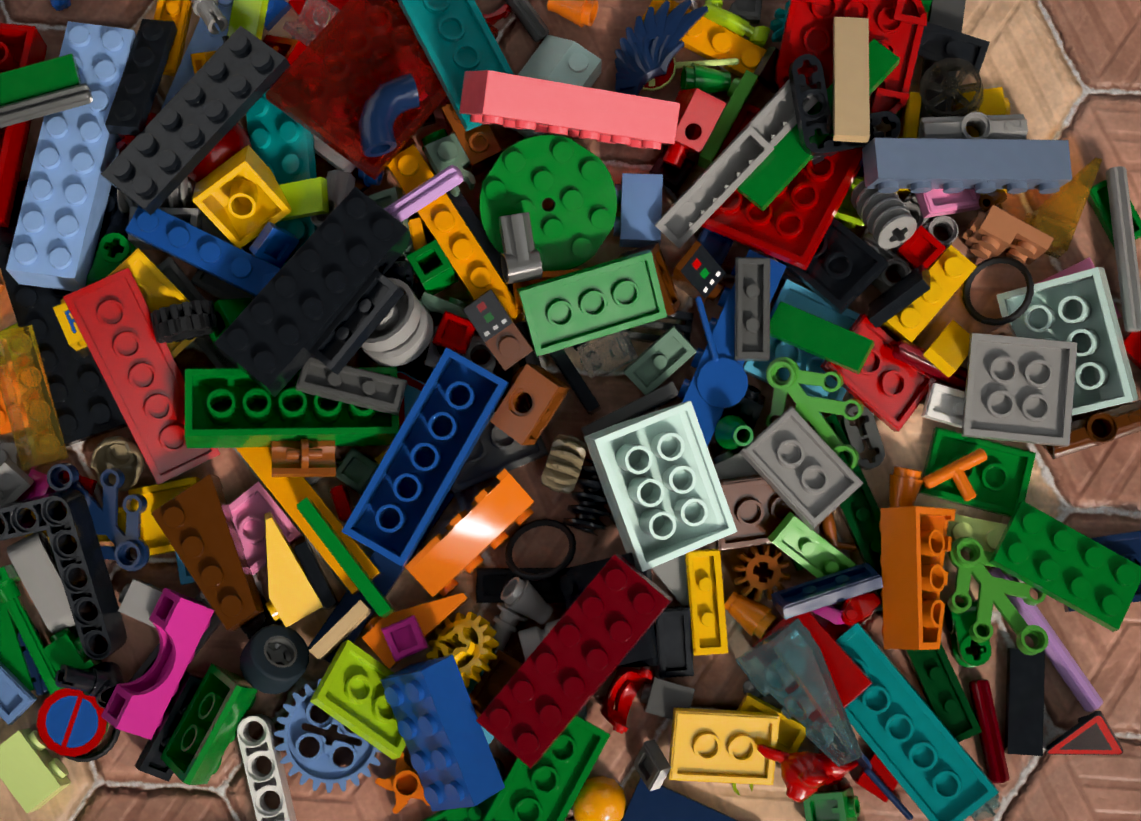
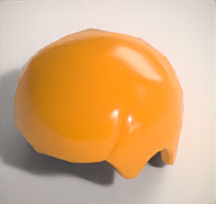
(600, 800)

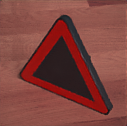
(1088, 737)

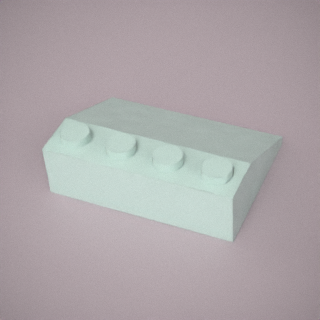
(1082, 312)
(661, 485)

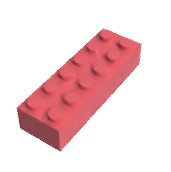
(568, 110)

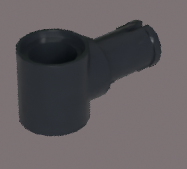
(95, 682)

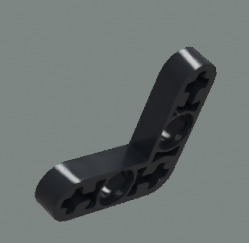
(822, 120)

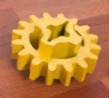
(470, 643)

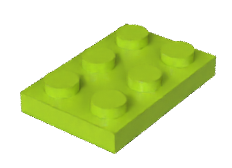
(356, 698)

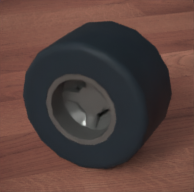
(274, 659)

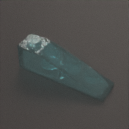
(797, 676)

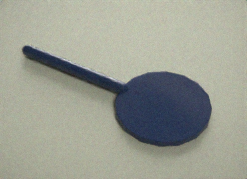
(865, 763)

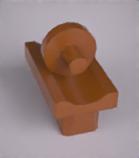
(303, 458)

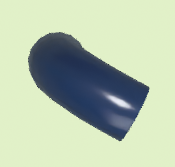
(381, 111)

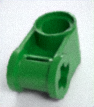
(105, 261)
(958, 627)

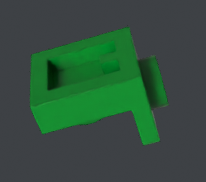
(832, 806)

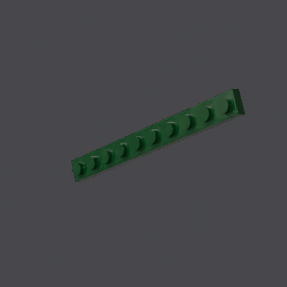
(930, 666)

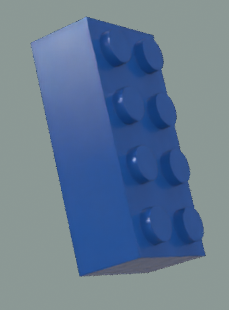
(442, 734)

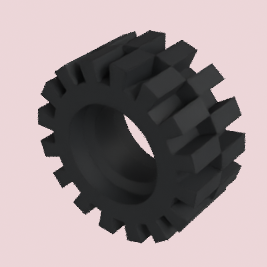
(184, 321)

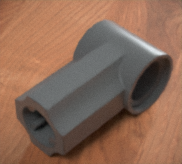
(520, 258)

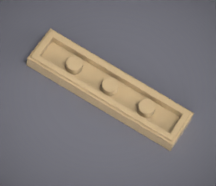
(851, 80)

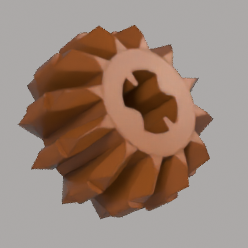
(770, 565)

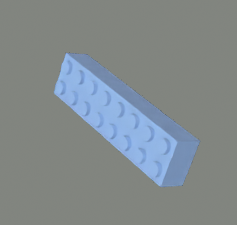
(65, 184)

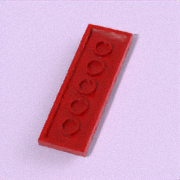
(137, 372)

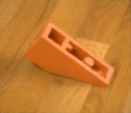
(428, 615)

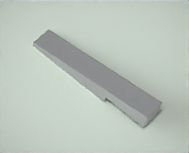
(732, 166)

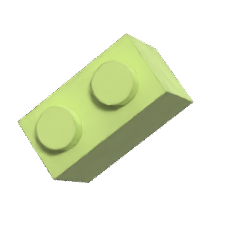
(31, 770)

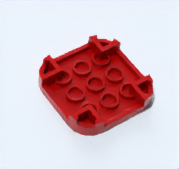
(891, 22)

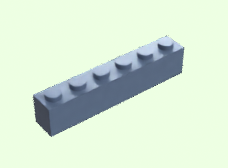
(966, 164)

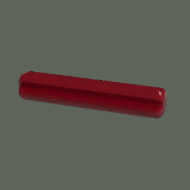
(914, 356)
(990, 734)

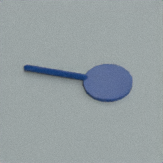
(721, 380)

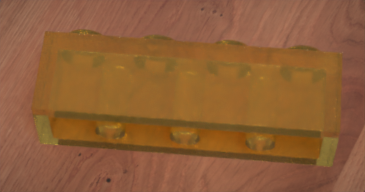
(29, 400)

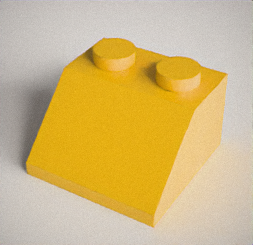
(241, 197)

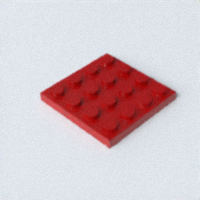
(798, 216)

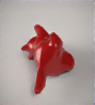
(806, 771)

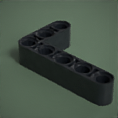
(70, 560)

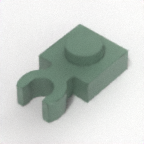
(449, 152)

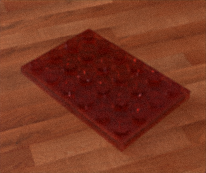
(343, 68)

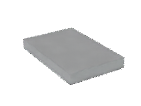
(801, 468)

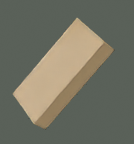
(340, 630)

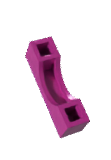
(141, 704)

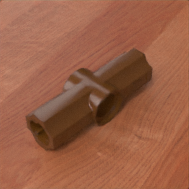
(1116, 424)

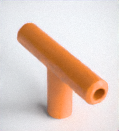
(956, 471)

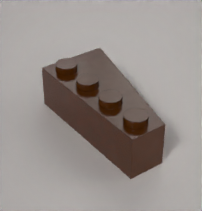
(207, 543)

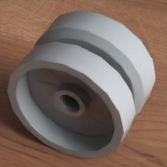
(402, 332)

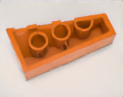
(471, 535)
(913, 575)

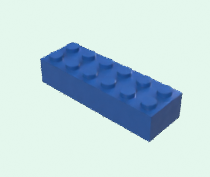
(425, 457)

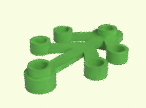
(810, 406)
(993, 591)

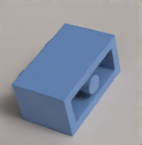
(640, 209)

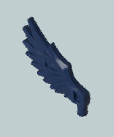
(653, 45)

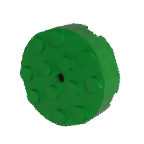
(556, 170)

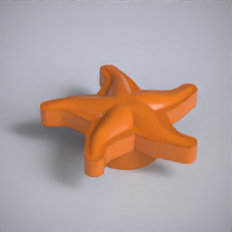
(404, 784)

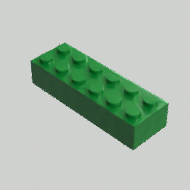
(235, 412)

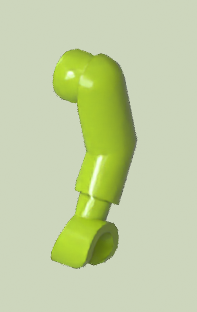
(735, 23)

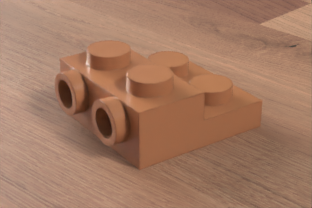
(999, 231)

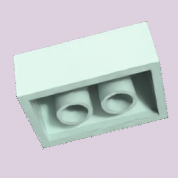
(561, 62)

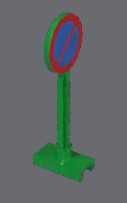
(68, 718)

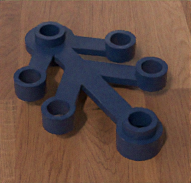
(106, 518)

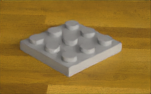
(1019, 389)

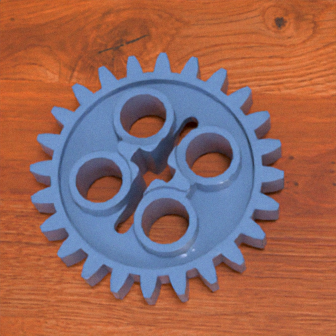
(321, 766)

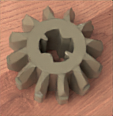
(564, 463)

